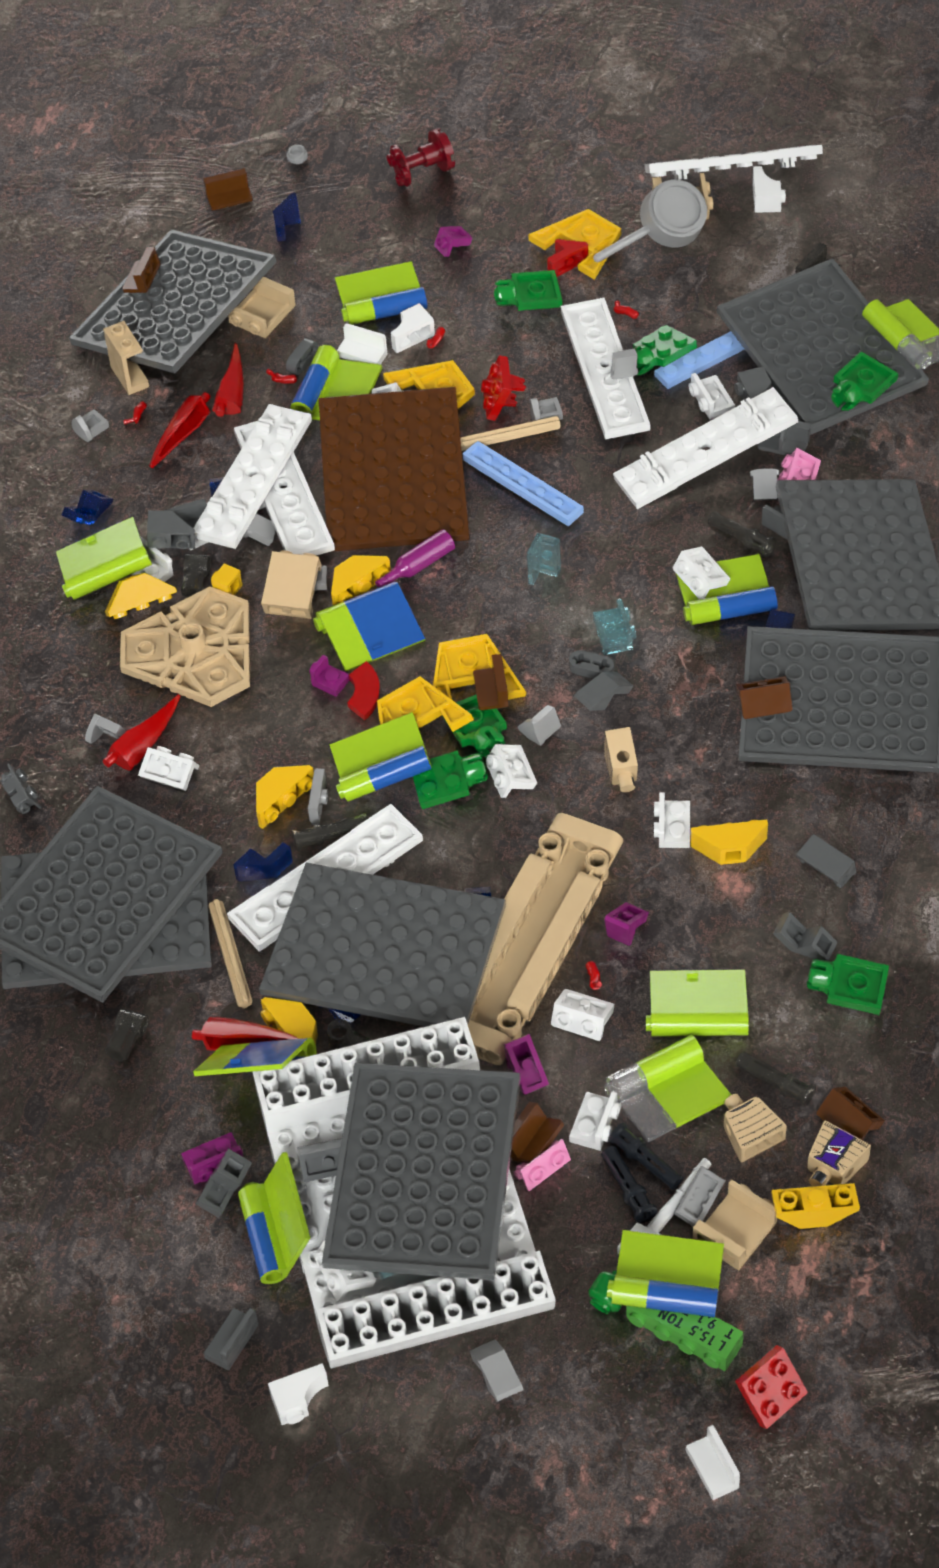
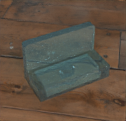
(543, 557)

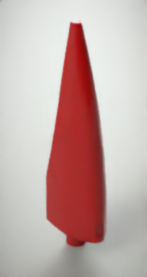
(230, 393)
(184, 422)
(133, 744)
(228, 1031)

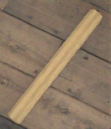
(511, 432)
(230, 954)

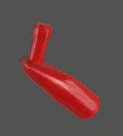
(621, 309)
(431, 343)
(284, 379)
(138, 410)
(595, 982)

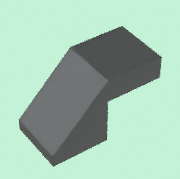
(601, 689)
(810, 942)
(223, 1182)

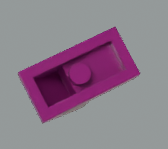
(623, 921)
(523, 1059)

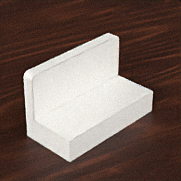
(362, 345)
(714, 1464)

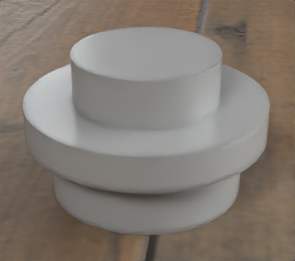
(297, 154)

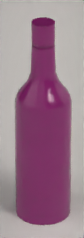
(419, 557)

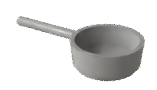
(669, 215)

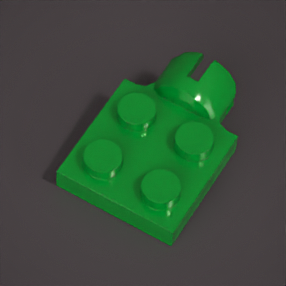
(529, 291)
(662, 348)
(861, 381)
(483, 730)
(449, 778)
(850, 982)

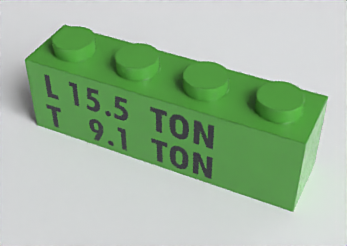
(694, 1334)

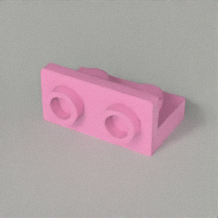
(799, 466)

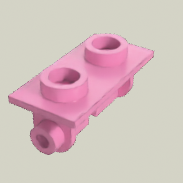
(544, 1165)

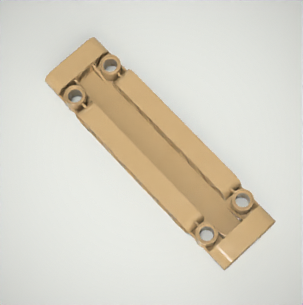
(539, 927)

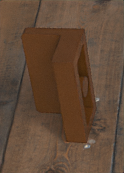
(227, 189)
(142, 272)
(491, 685)
(765, 697)
(849, 1113)
(533, 1133)

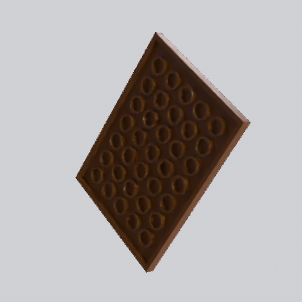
(392, 468)

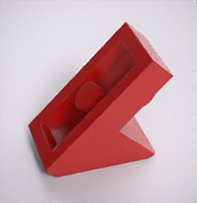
(567, 255)

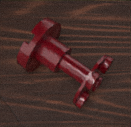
(434, 152)

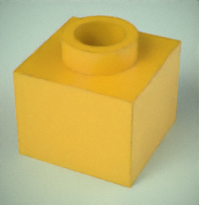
(227, 579)

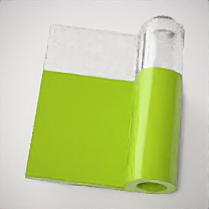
(906, 331)
(667, 1088)

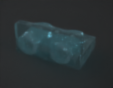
(614, 629)

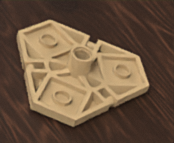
(202, 649)

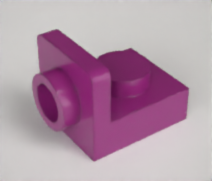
(451, 237)
(328, 677)

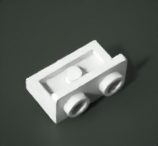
(710, 395)

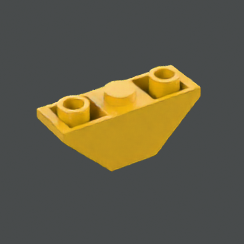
(357, 576)
(137, 593)
(280, 790)
(729, 841)
(289, 1017)
(815, 1205)

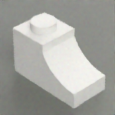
(766, 192)
(414, 328)
(294, 1392)

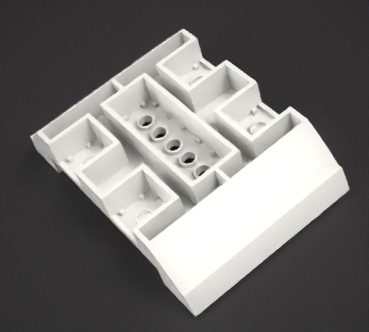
(309, 1106)

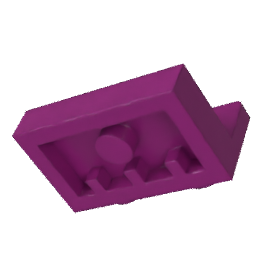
(204, 1158)

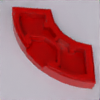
(366, 690)

